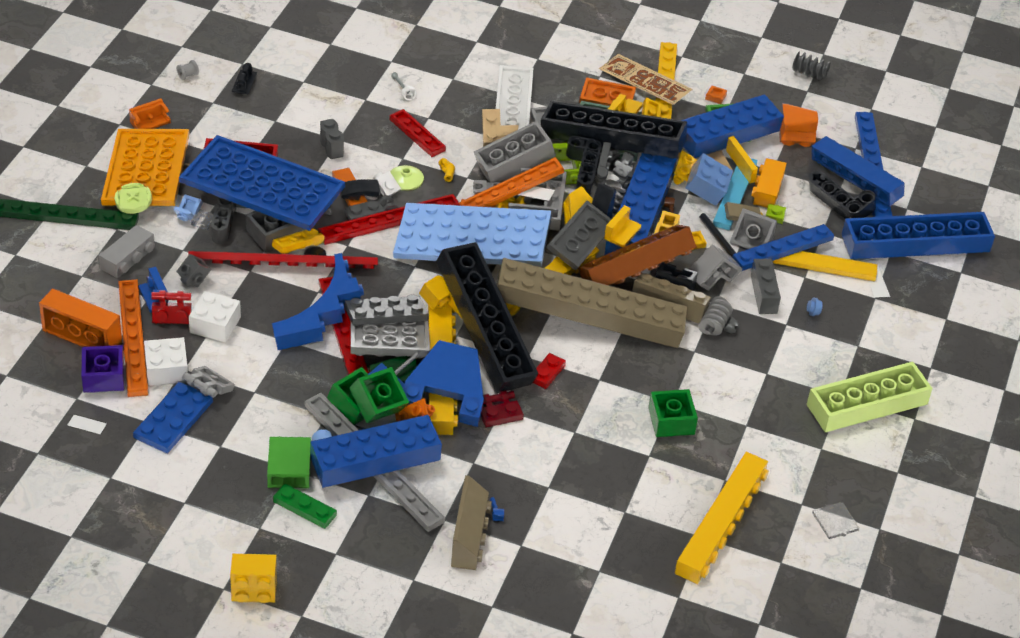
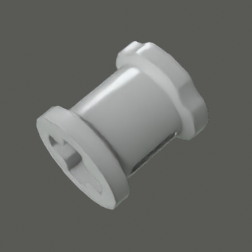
(187, 70)

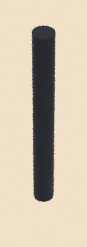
(719, 237)

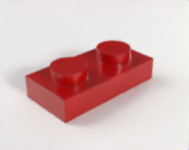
(548, 370)

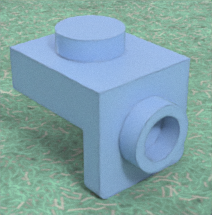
(188, 207)

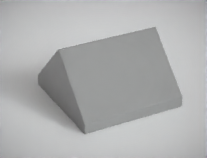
(753, 229)

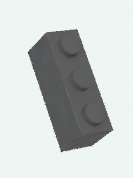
(765, 286)

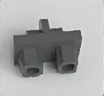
(624, 165)

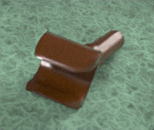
(669, 203)

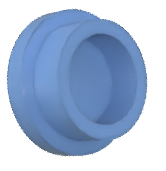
(814, 306)

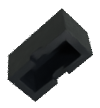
(681, 278)

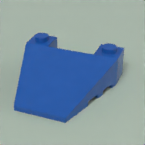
(452, 373)

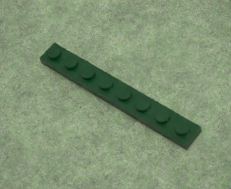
(67, 214)

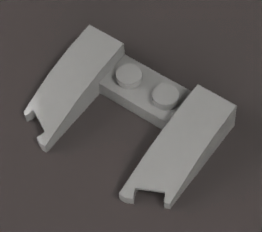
(554, 204)

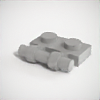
(208, 381)

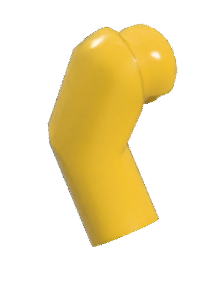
(448, 168)

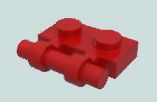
(171, 312)

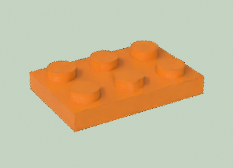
(604, 92)

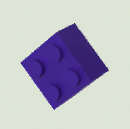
(102, 368)

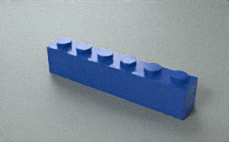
(858, 170)

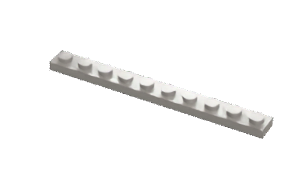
(393, 481)

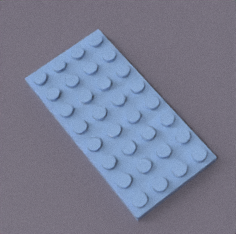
(498, 232)

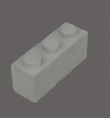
(126, 251)

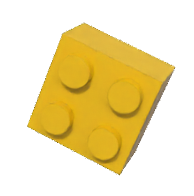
(253, 578)

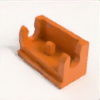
(149, 115)

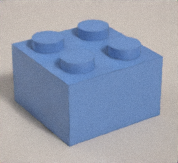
(709, 179)

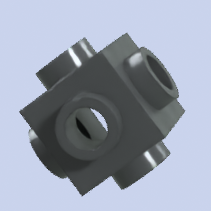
(193, 271)

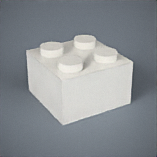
(214, 316)
(165, 361)

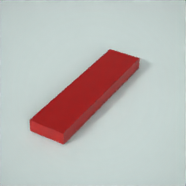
(417, 133)

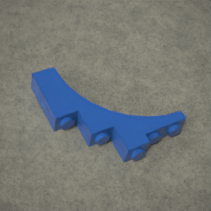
(327, 310)

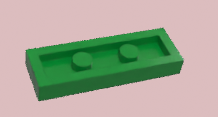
(304, 506)

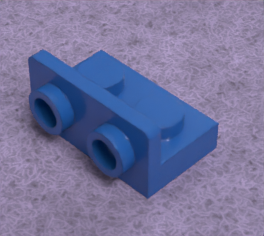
(153, 284)

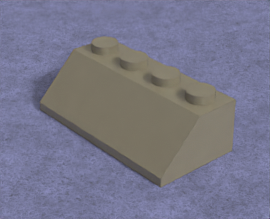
(470, 525)

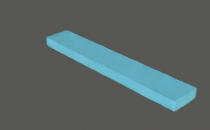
(735, 194)

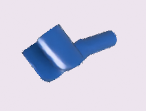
(497, 514)

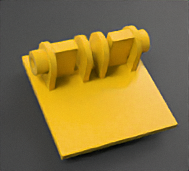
(683, 167)

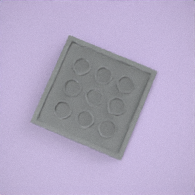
(390, 339)

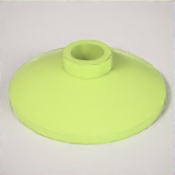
(407, 177)

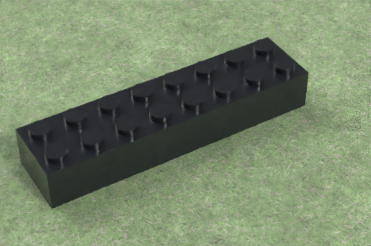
(621, 129)
(486, 317)

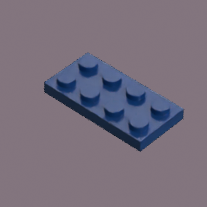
(172, 417)

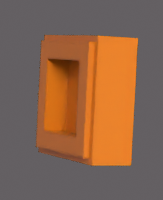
(716, 94)

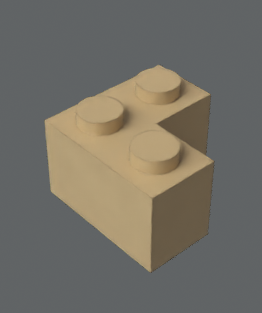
(492, 127)

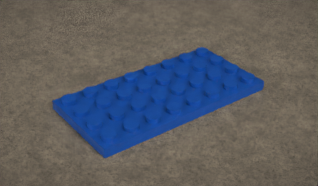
(262, 182)

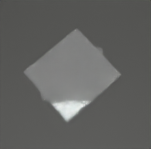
(835, 520)

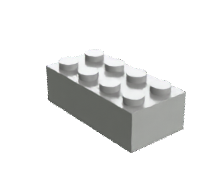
(515, 151)

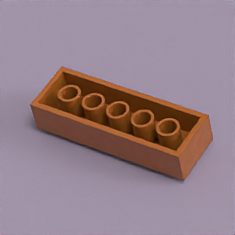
(639, 256)

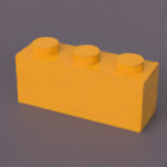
(768, 182)

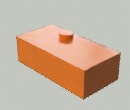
(79, 321)

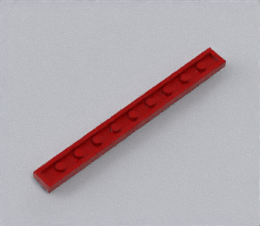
(275, 259)

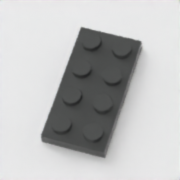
(580, 235)
(386, 310)

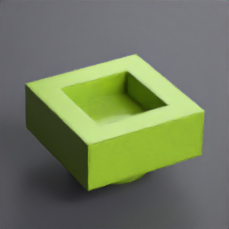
(776, 212)

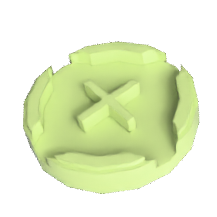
(133, 198)

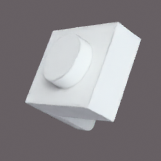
(387, 183)

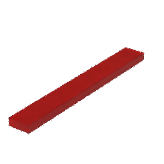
(374, 222)
(342, 333)

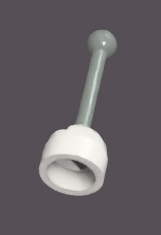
(406, 89)

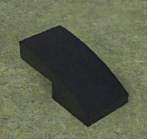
(356, 188)

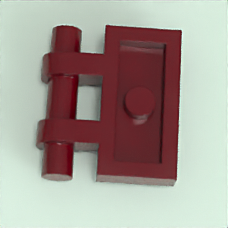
(500, 413)

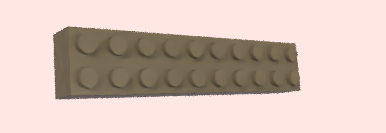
(591, 303)

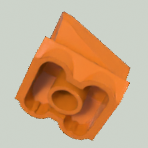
(798, 126)

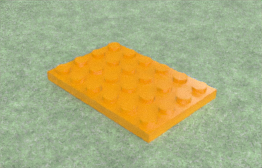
(147, 158)

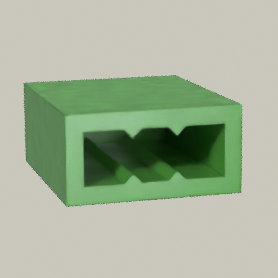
(289, 462)

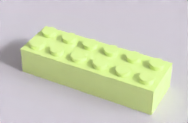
(869, 396)

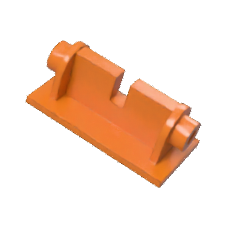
(414, 410)

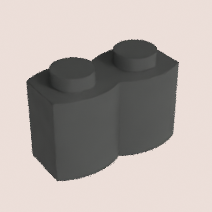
(331, 138)

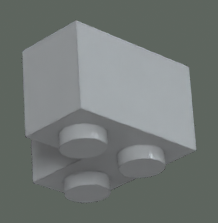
(713, 266)

